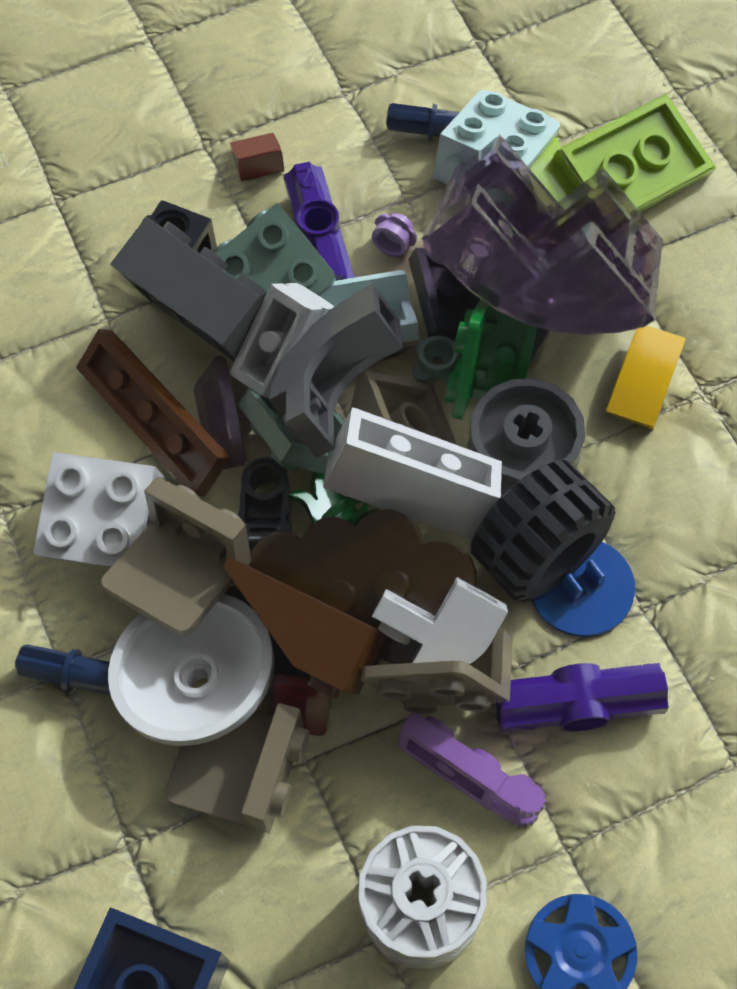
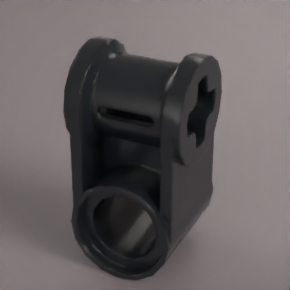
(265, 512)

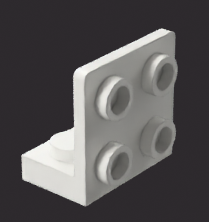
(92, 509)

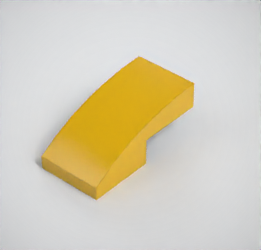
(645, 376)

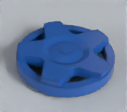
(579, 947)

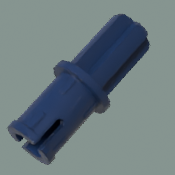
(418, 119)
(63, 668)

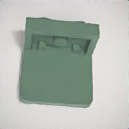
(276, 253)

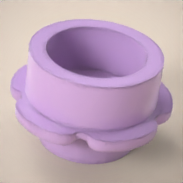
(393, 234)

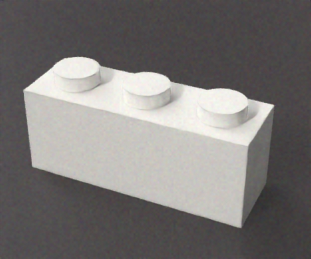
(412, 473)

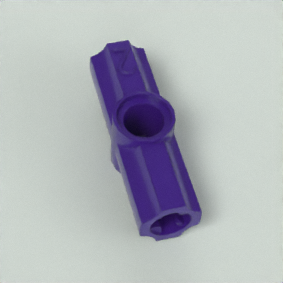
(314, 212)
(583, 697)

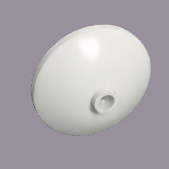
(156, 671)

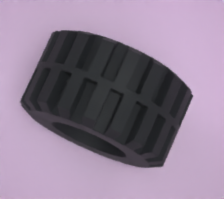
(542, 530)

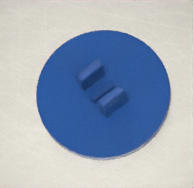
(592, 597)

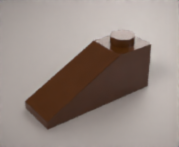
(310, 632)

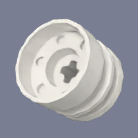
(412, 932)

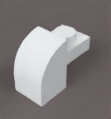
(456, 633)

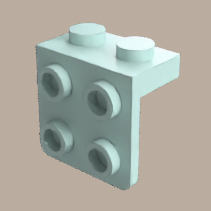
(481, 121)

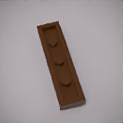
(152, 412)

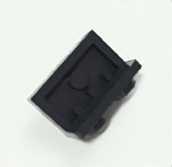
(440, 295)

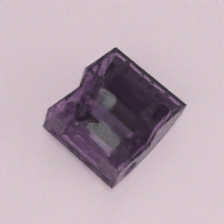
(546, 262)

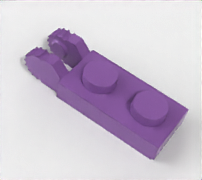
(471, 771)

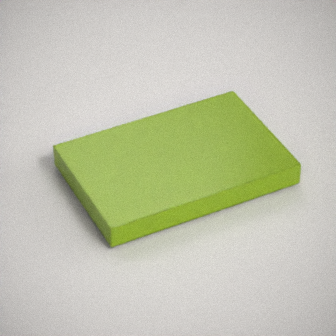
(644, 151)

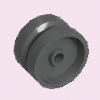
(526, 428)

